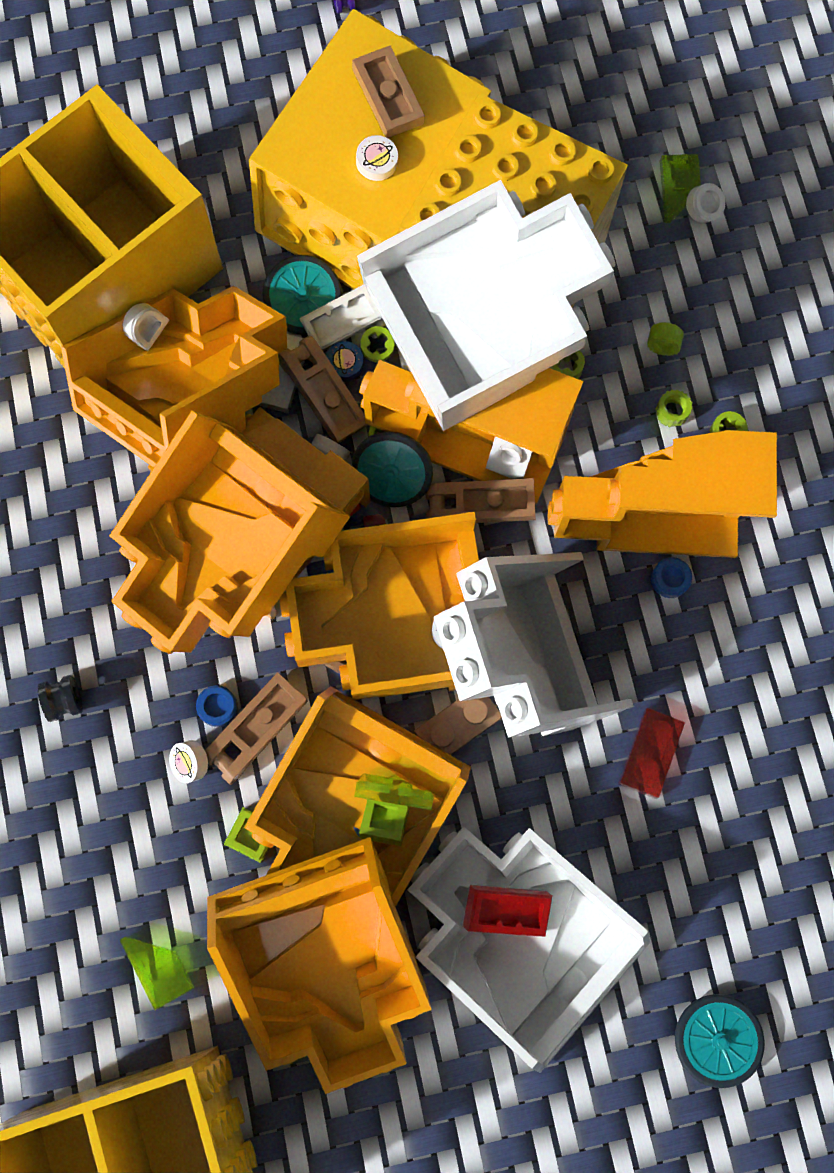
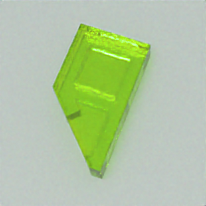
(678, 178)
(392, 791)
(157, 970)

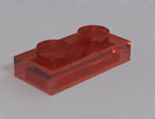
(651, 753)

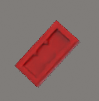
(507, 911)

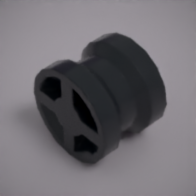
(60, 698)

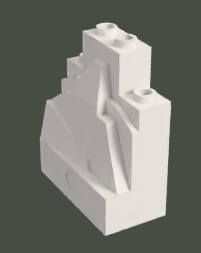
(486, 295)
(520, 645)
(523, 985)

